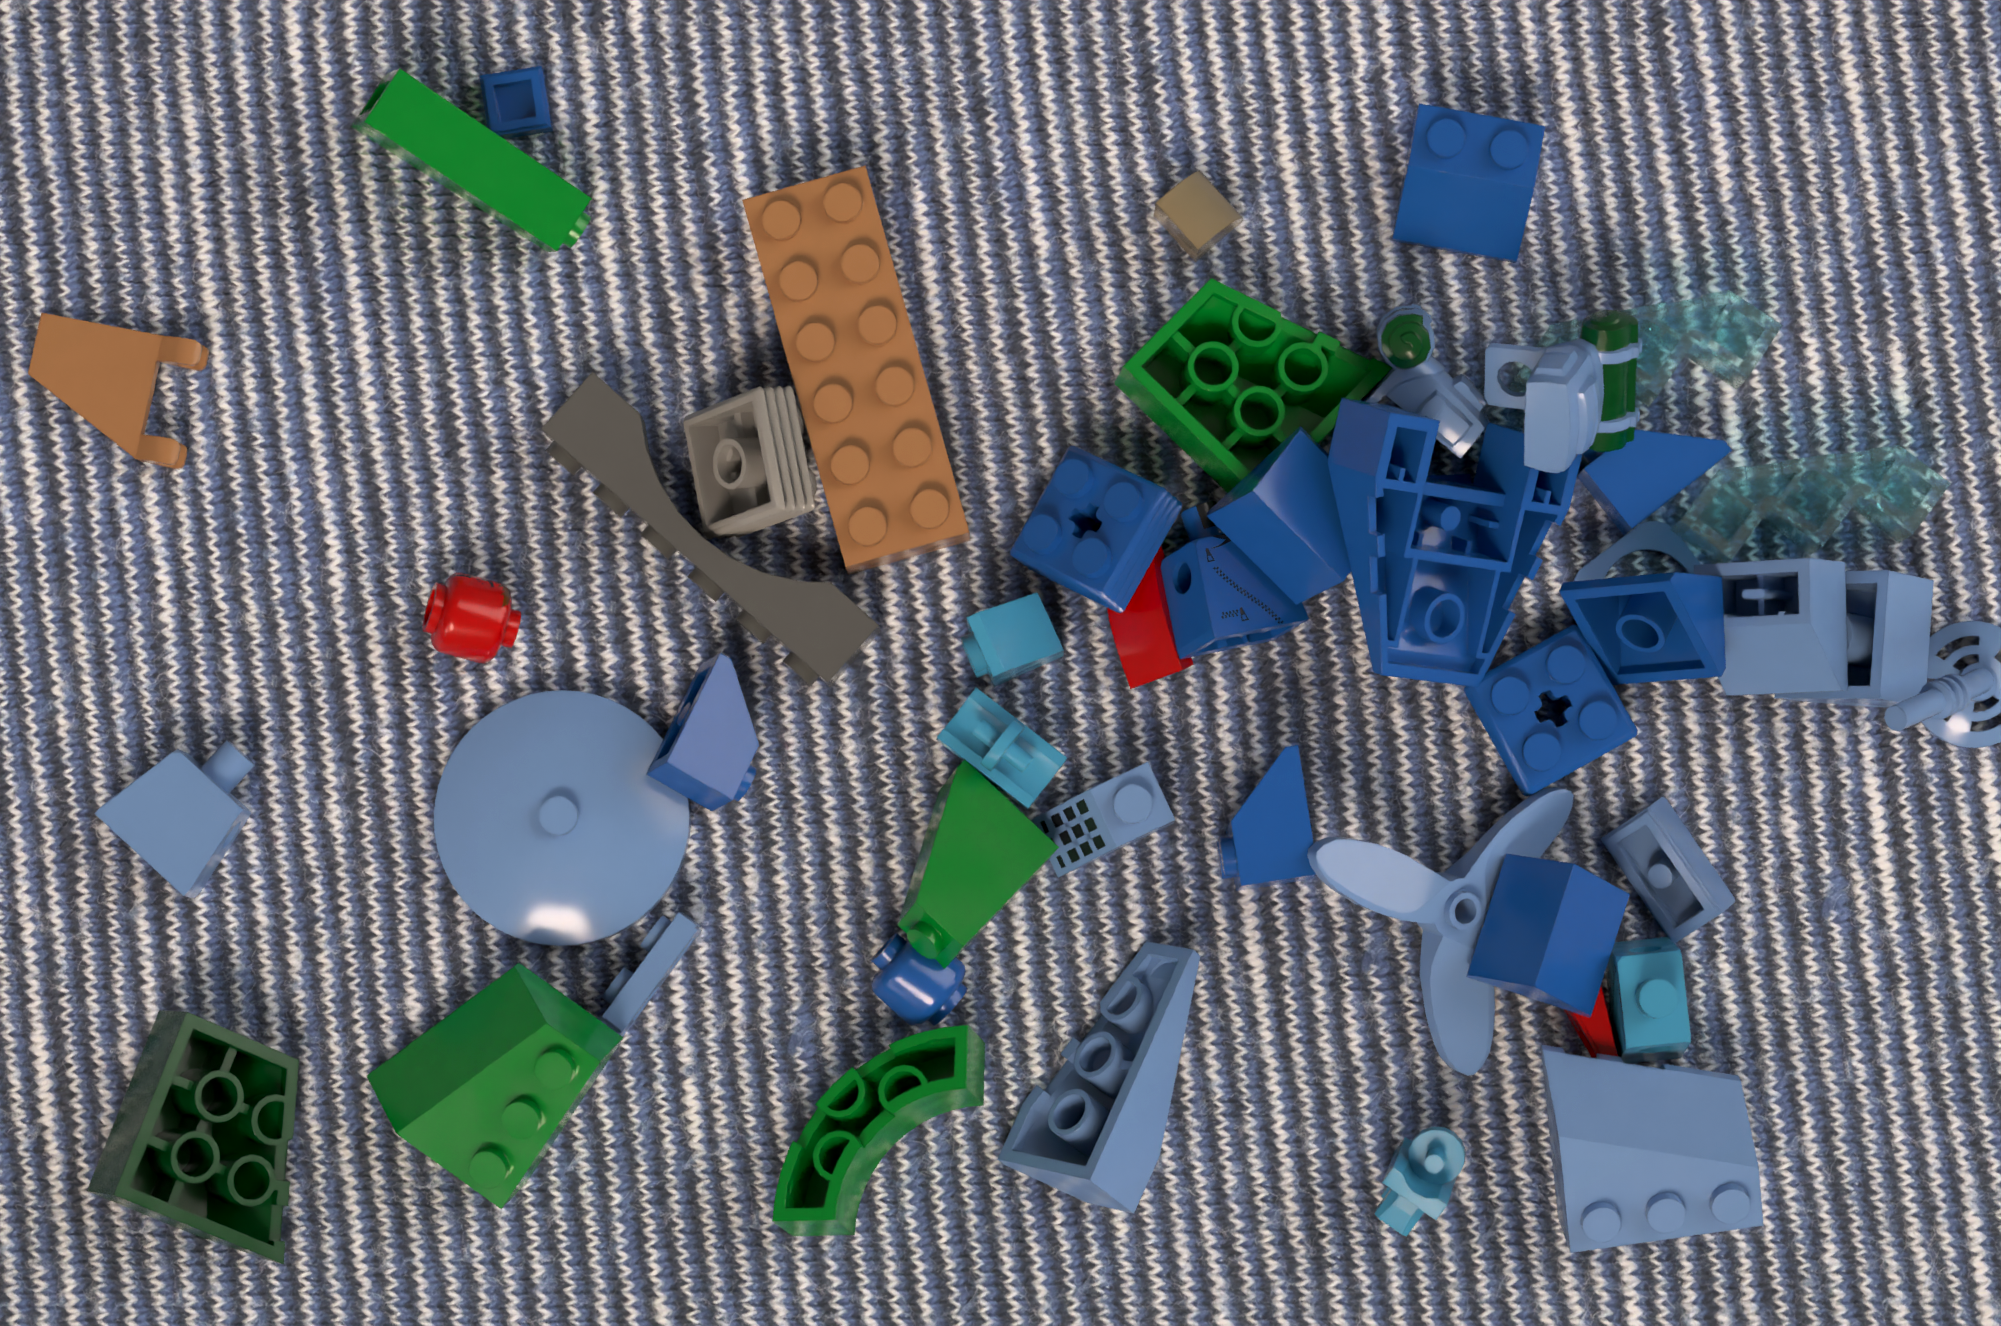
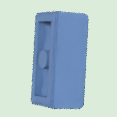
(1668, 870)

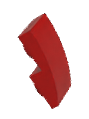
(1145, 631)

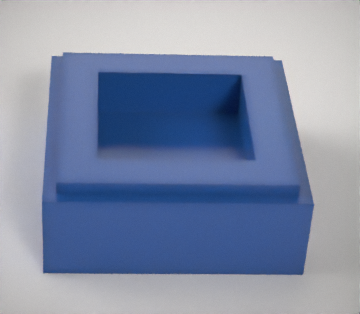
(516, 102)

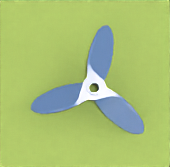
(1448, 909)

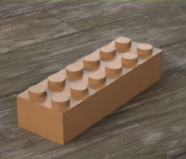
(856, 370)

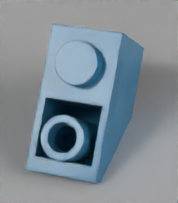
(1011, 639)

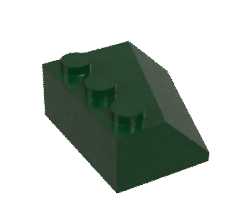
(205, 1135)

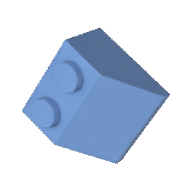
(1885, 640)

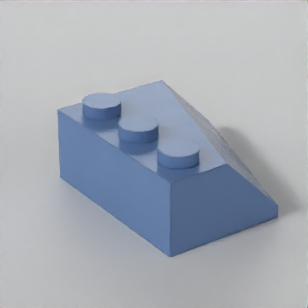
(1647, 1151)

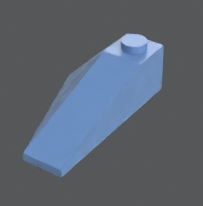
(1110, 1102)

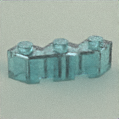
(1712, 330)
(1810, 499)

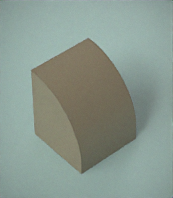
(1196, 215)

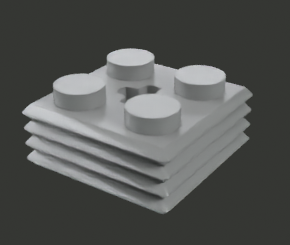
(749, 462)

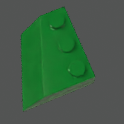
(1240, 379)
(495, 1081)

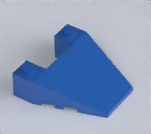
(1434, 554)

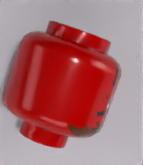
(471, 617)

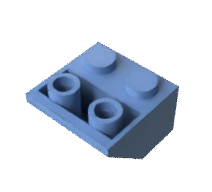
(1783, 625)

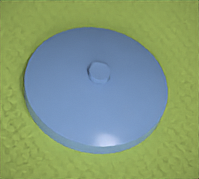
(556, 820)

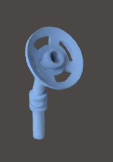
(1956, 690)

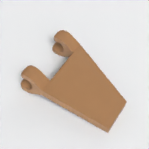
(111, 379)

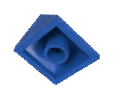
(1288, 519)
(1652, 625)
(1549, 932)

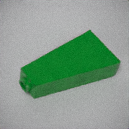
(473, 161)

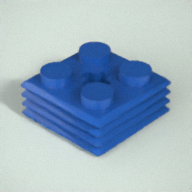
(1101, 563)
(1563, 670)

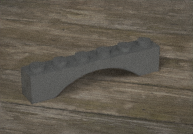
(807, 618)

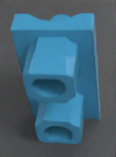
(1001, 748)
(1421, 1178)

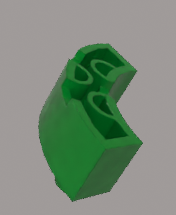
(866, 1117)

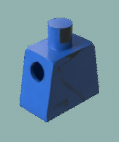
(1220, 594)

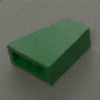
(969, 865)

